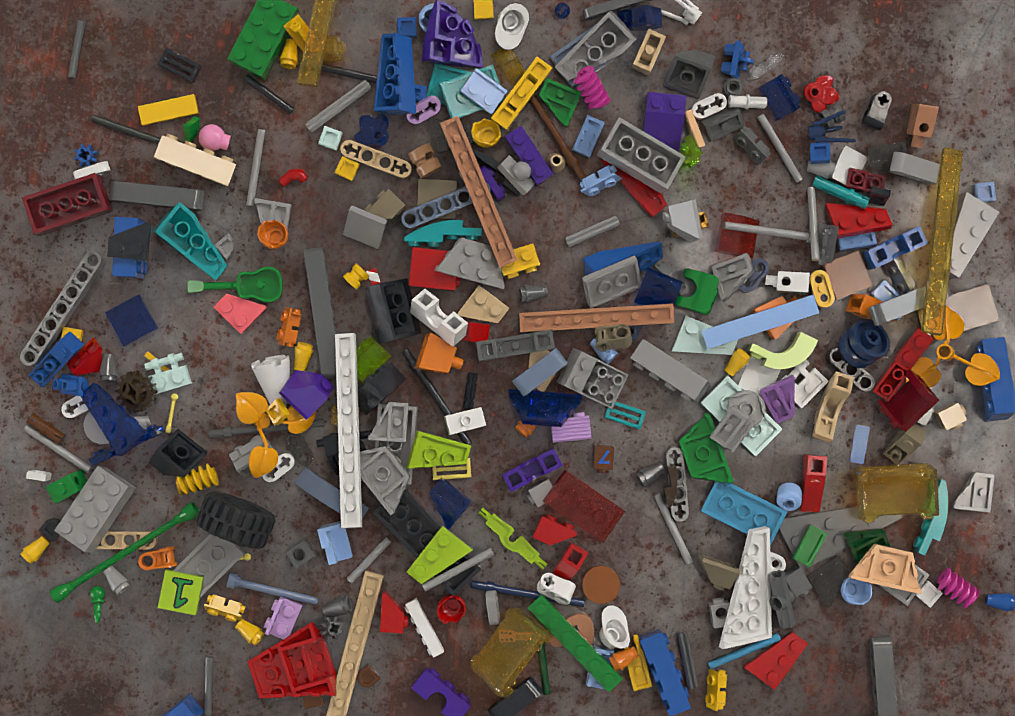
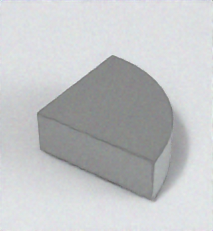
(226, 246)

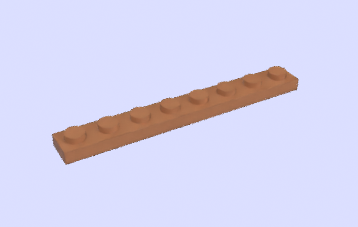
(478, 191)
(596, 317)

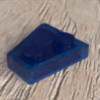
(449, 501)

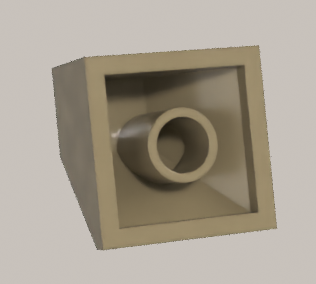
(719, 572)

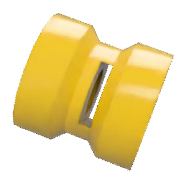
(356, 276)

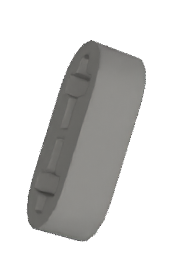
(493, 607)

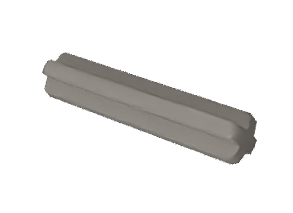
(592, 231)

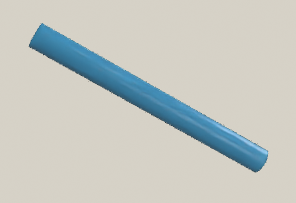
(743, 651)

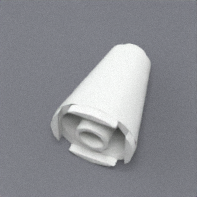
(272, 375)

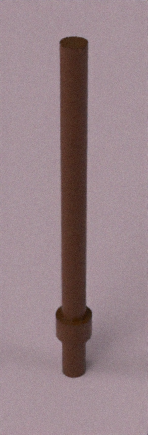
(572, 161)

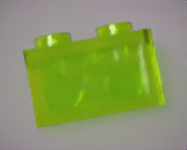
(690, 148)
(370, 357)

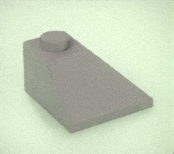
(684, 220)

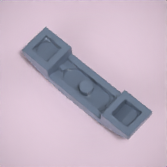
(322, 490)

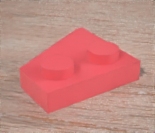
(239, 311)

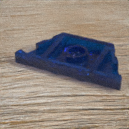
(544, 407)

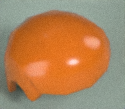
(272, 234)

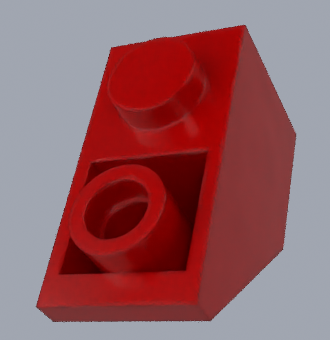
(551, 531)
(570, 561)

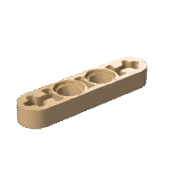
(375, 161)
(120, 542)

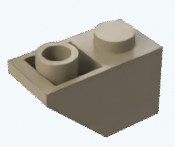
(387, 206)
(904, 443)

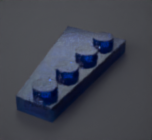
(116, 424)

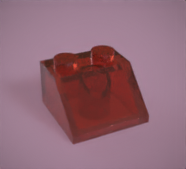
(733, 241)

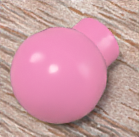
(213, 138)

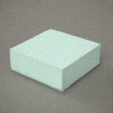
(330, 138)

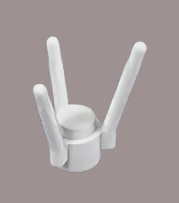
(690, 13)

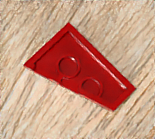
(856, 220)
(777, 660)

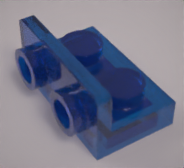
(780, 97)

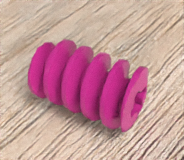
(591, 88)
(957, 587)

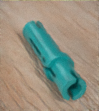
(836, 190)

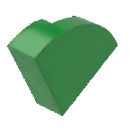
(191, 129)

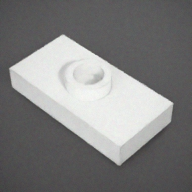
(464, 421)

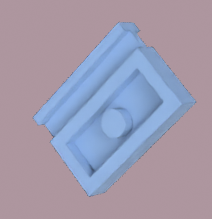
(483, 91)

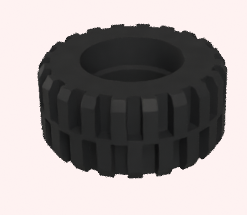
(235, 520)

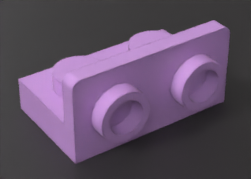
(283, 618)

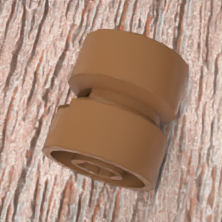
(424, 160)

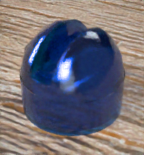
(565, 13)

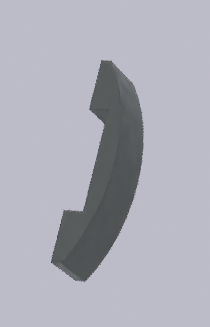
(515, 345)

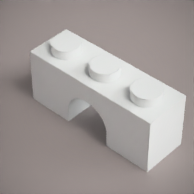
(427, 310)

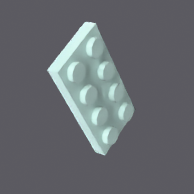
(758, 436)

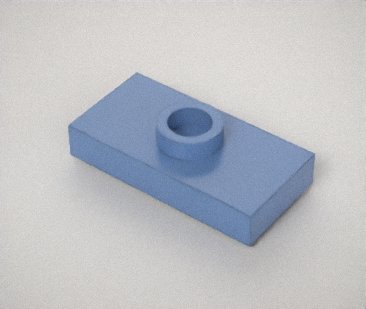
(588, 136)
(856, 242)

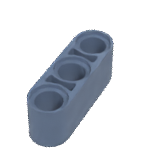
(540, 372)

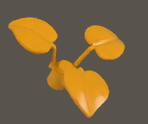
(981, 369)
(251, 409)

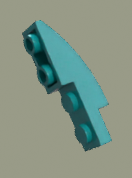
(434, 233)
(933, 527)

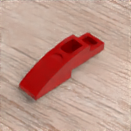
(902, 361)

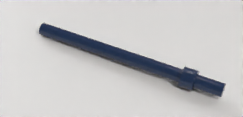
(489, 586)

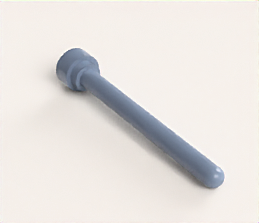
(236, 582)

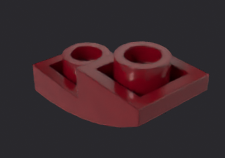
(863, 180)

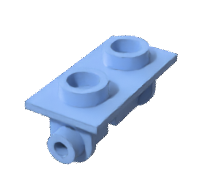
(591, 185)

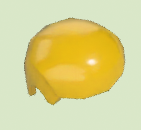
(486, 133)

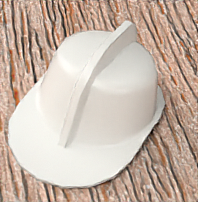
(511, 26)
(614, 628)

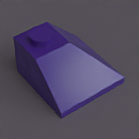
(306, 391)

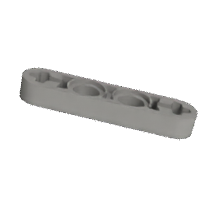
(681, 483)

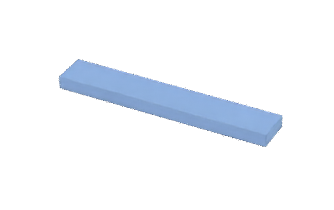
(760, 321)

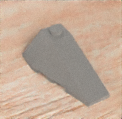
(602, 43)

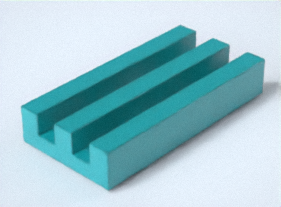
(640, 419)

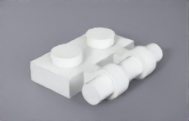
(809, 385)

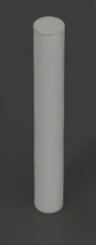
(368, 560)

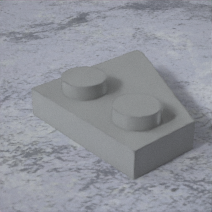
(273, 211)
(732, 274)

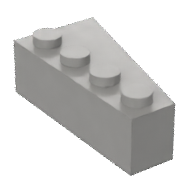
(670, 371)

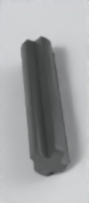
(687, 659)

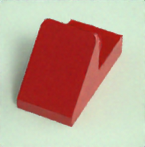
(476, 332)

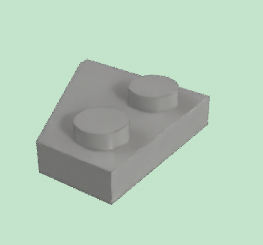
(392, 423)
(976, 493)

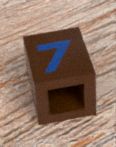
(603, 458)

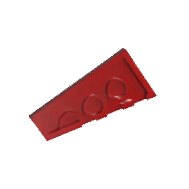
(647, 197)

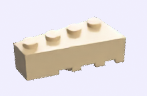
(195, 160)

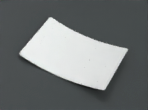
(848, 159)
(757, 376)

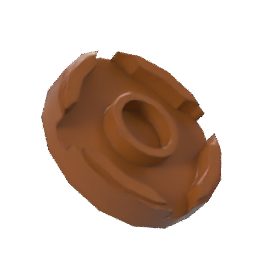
(600, 584)

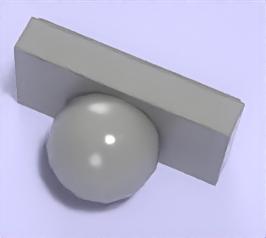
(517, 174)

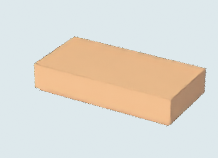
(693, 128)

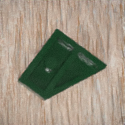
(861, 541)

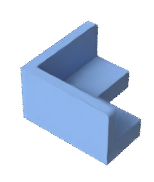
(335, 542)

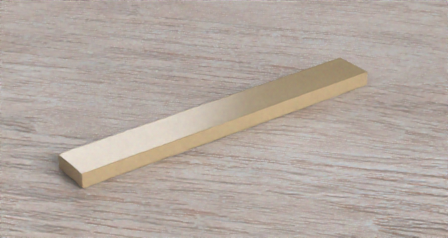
(355, 643)

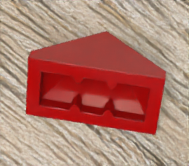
(87, 359)

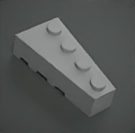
(971, 226)

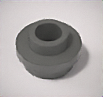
(733, 81)

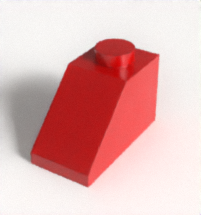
(392, 615)

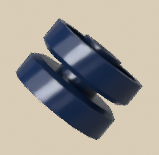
(863, 343)

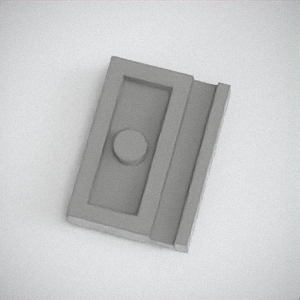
(732, 429)

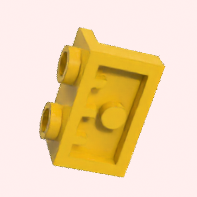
(526, 260)

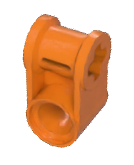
(161, 558)

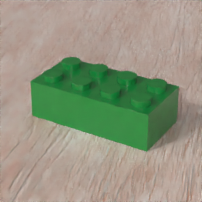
(262, 37)

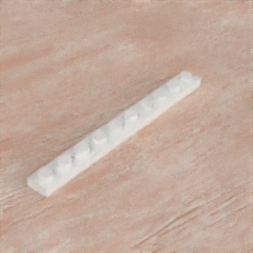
(348, 431)

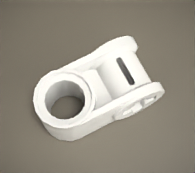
(557, 589)

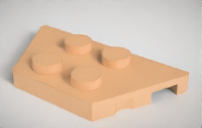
(888, 568)

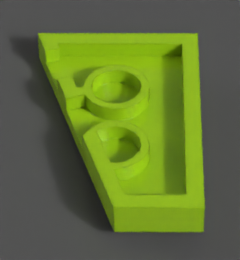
(433, 450)
(439, 554)

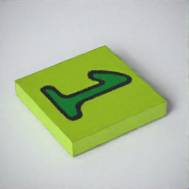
(181, 592)

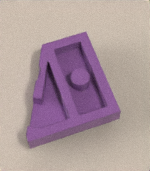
(780, 398)

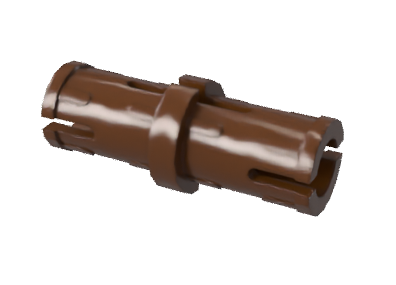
(45, 428)

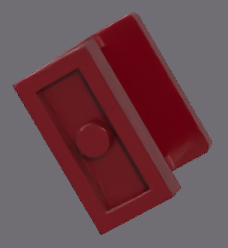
(909, 402)

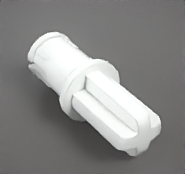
(747, 102)

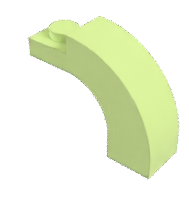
(797, 353)

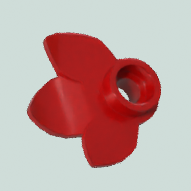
(823, 93)

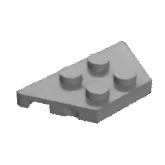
(472, 262)
(384, 476)

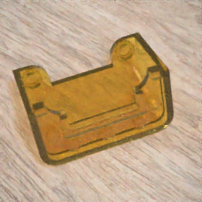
(896, 491)
(509, 651)

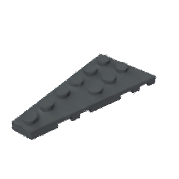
(833, 522)

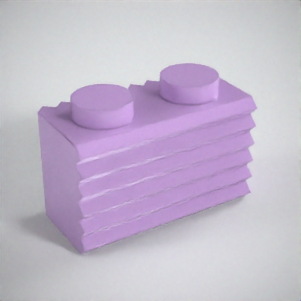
(573, 429)

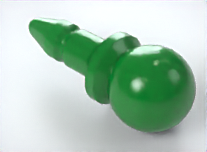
(97, 594)

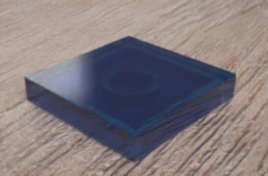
(658, 289)
(131, 320)

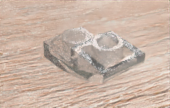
(759, 71)

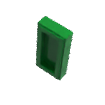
(809, 545)

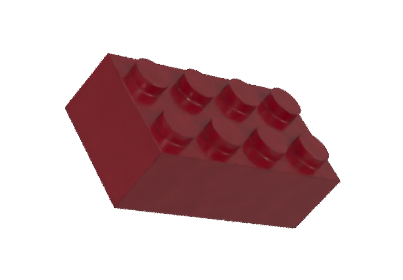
(67, 204)

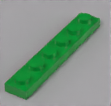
(575, 643)

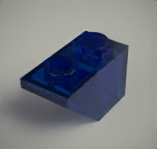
(641, 18)

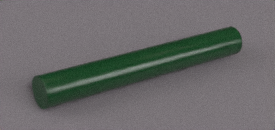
(544, 670)

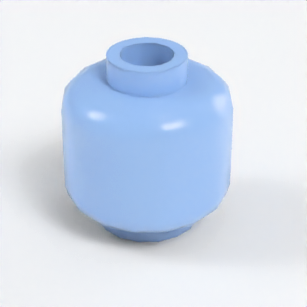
(789, 496)

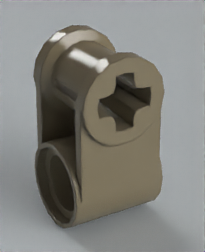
(612, 337)

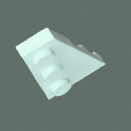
(692, 340)

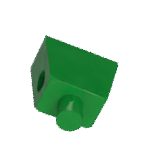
(66, 486)

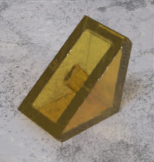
(509, 65)

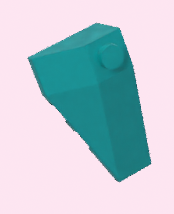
(186, 236)

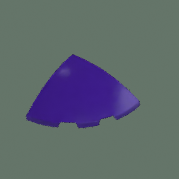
(450, 39)

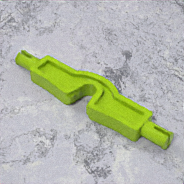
(520, 545)

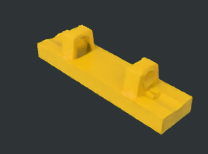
(521, 93)

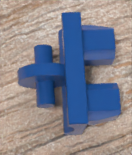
(736, 51)
(70, 384)

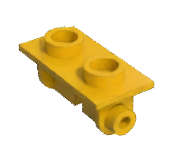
(298, 30)
(231, 611)
(715, 698)

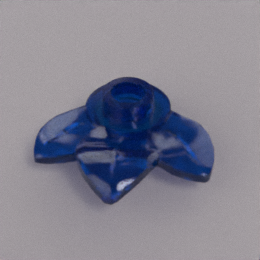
(371, 128)

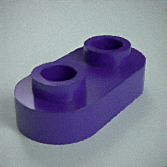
(497, 189)

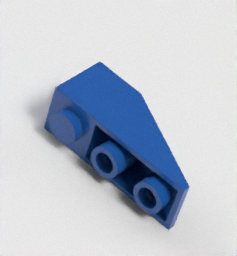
(56, 359)

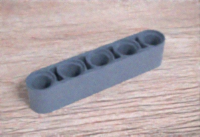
(437, 210)

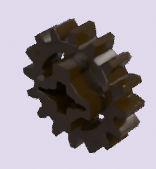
(129, 397)

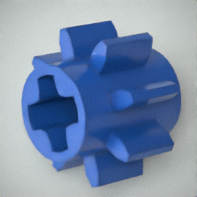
(90, 158)

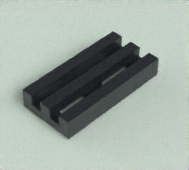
(194, 72)

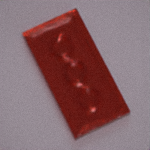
(583, 506)

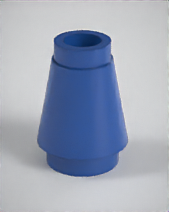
(1001, 601)

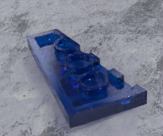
(101, 455)

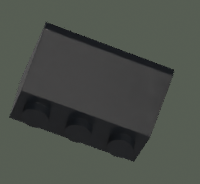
(391, 309)

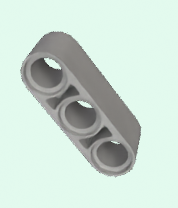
(915, 168)

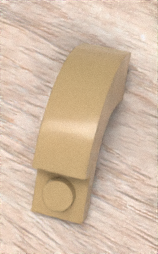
(830, 404)

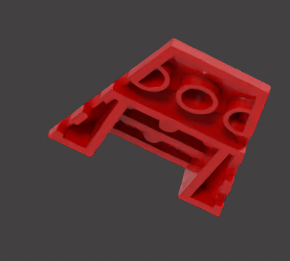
(295, 667)

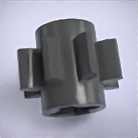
(330, 628)

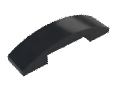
(490, 162)

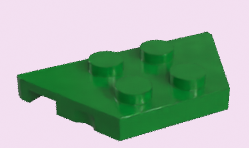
(704, 455)

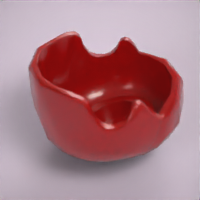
(450, 608)

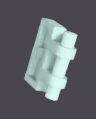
(168, 379)

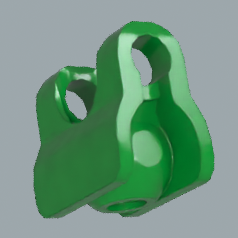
(705, 293)

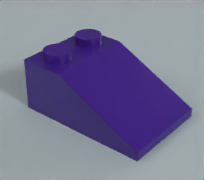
(665, 117)

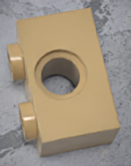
(648, 52)

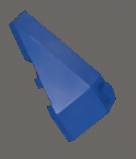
(646, 255)

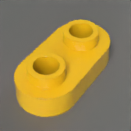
(821, 288)

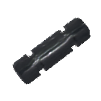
(470, 391)

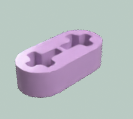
(426, 113)

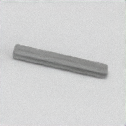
(338, 106)

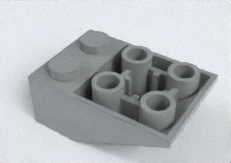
(592, 378)

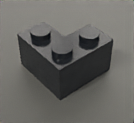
(378, 387)

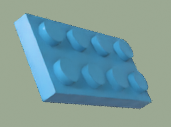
(742, 509)

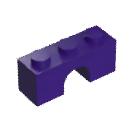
(527, 152)
(531, 469)
(430, 682)

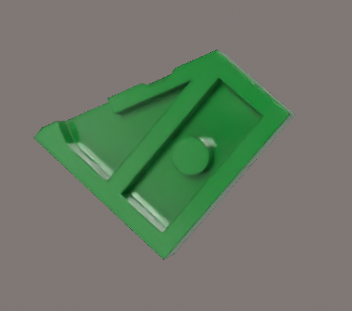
(560, 100)

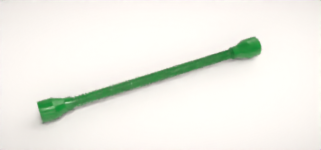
(62, 591)

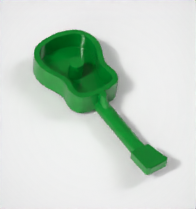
(262, 284)

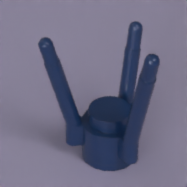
(818, 131)

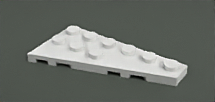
(749, 607)

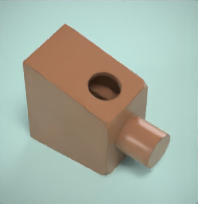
(921, 115)

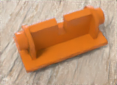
(288, 320)

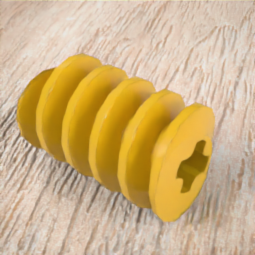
(197, 480)

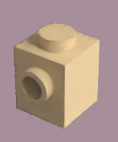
(950, 416)

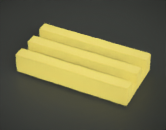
(452, 476)

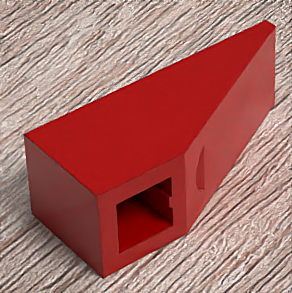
(813, 482)

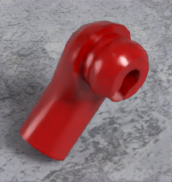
(293, 174)

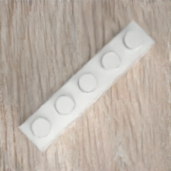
(424, 627)

